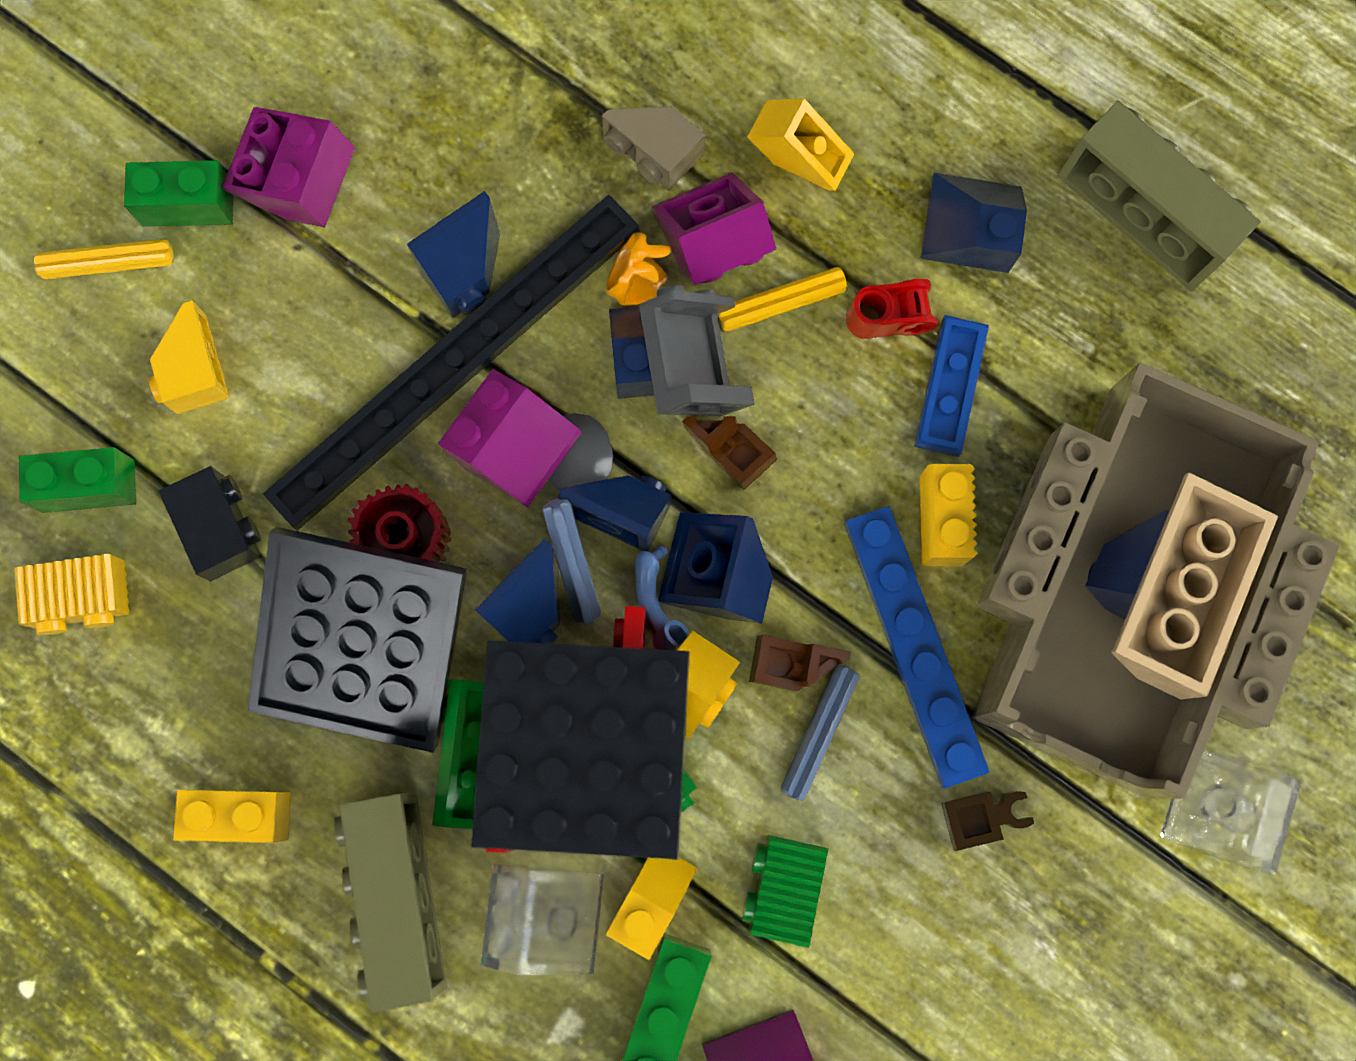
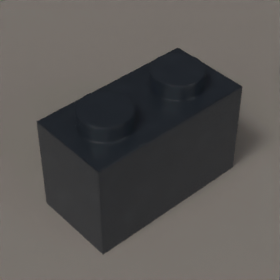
(211, 523)

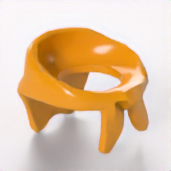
(635, 272)

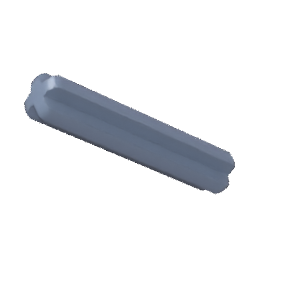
(571, 560)
(819, 732)

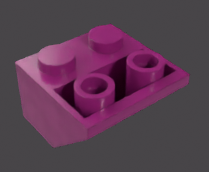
(290, 165)

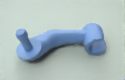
(667, 632)

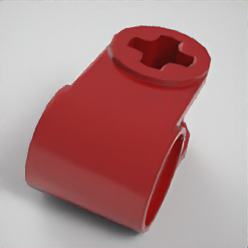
(901, 310)

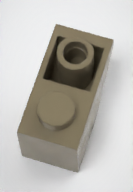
(656, 140)

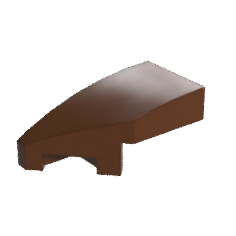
(732, 447)
(791, 663)

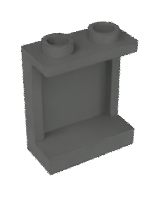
(689, 354)

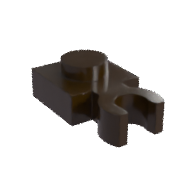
(977, 819)

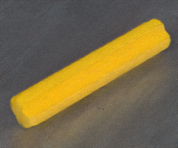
(103, 259)
(783, 299)

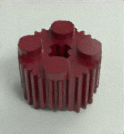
(393, 510)

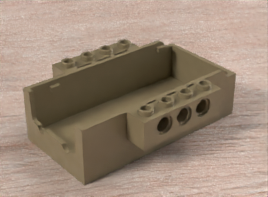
(1056, 664)

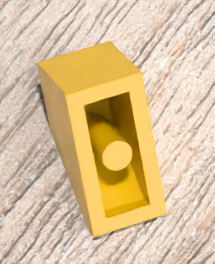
(801, 142)
(187, 364)
(651, 904)

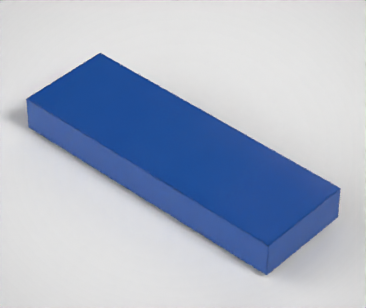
(951, 386)

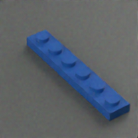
(916, 648)

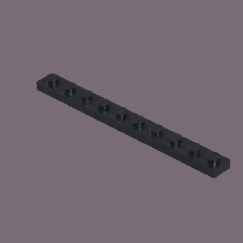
(451, 363)

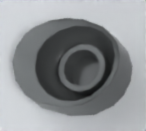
(588, 458)

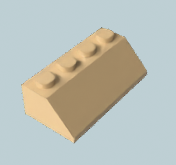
(1193, 589)

